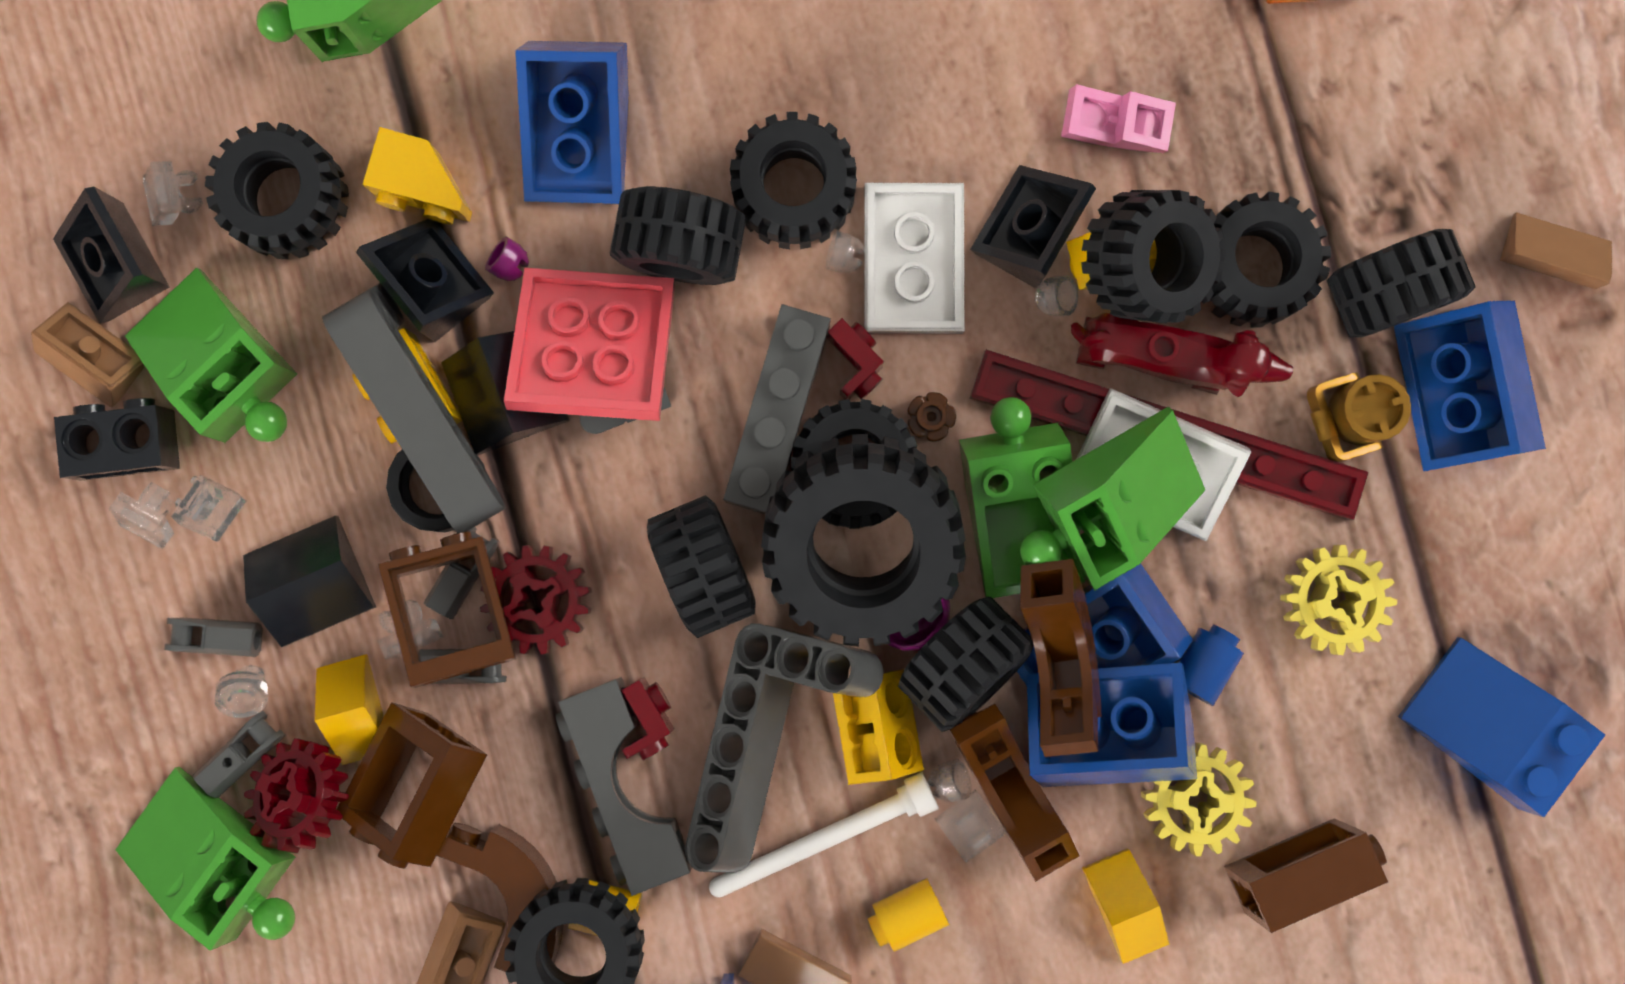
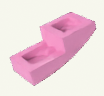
(1117, 120)

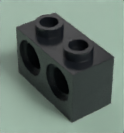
(117, 448)

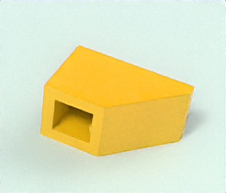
(413, 173)

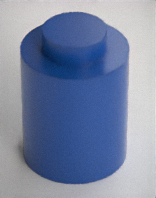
(1210, 663)

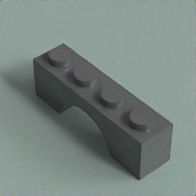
(777, 407)
(646, 846)

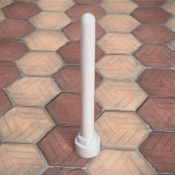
(911, 798)

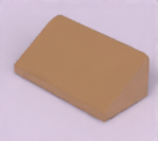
(1558, 251)
(87, 353)
(462, 947)
(780, 962)

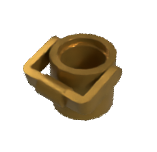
(1358, 413)

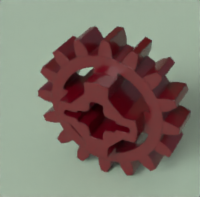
(548, 619)
(296, 796)

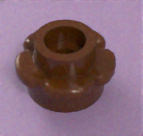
(932, 430)

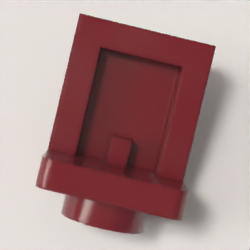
(856, 347)
(650, 707)

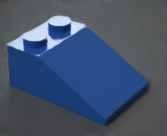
(573, 120)
(1129, 625)
(1501, 727)

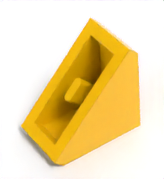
(347, 707)
(1127, 905)

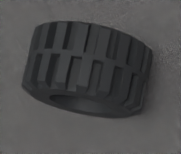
(793, 140)
(249, 163)
(678, 235)
(1300, 254)
(1184, 260)
(1401, 282)
(853, 419)
(700, 566)
(965, 663)
(580, 905)

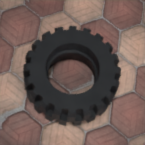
(877, 603)

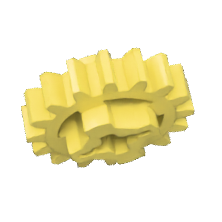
(1348, 617)
(1199, 820)

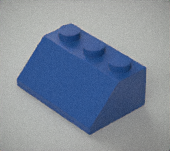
(1469, 385)
(1141, 733)

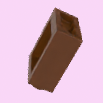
(411, 561)
(436, 800)
(1307, 874)

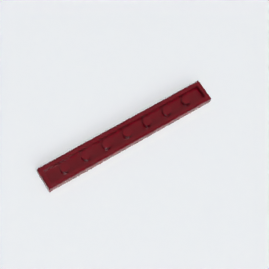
(1269, 469)

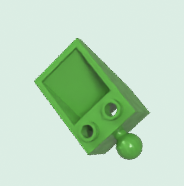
(339, 26)
(212, 362)
(1001, 492)
(1120, 497)
(197, 855)

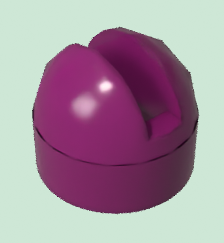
(505, 259)

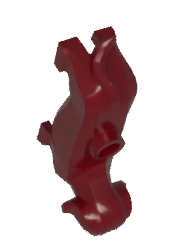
(1179, 354)

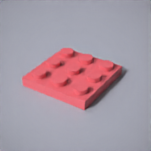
(590, 344)

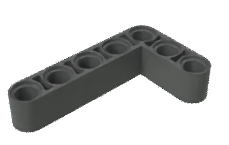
(411, 407)
(750, 730)

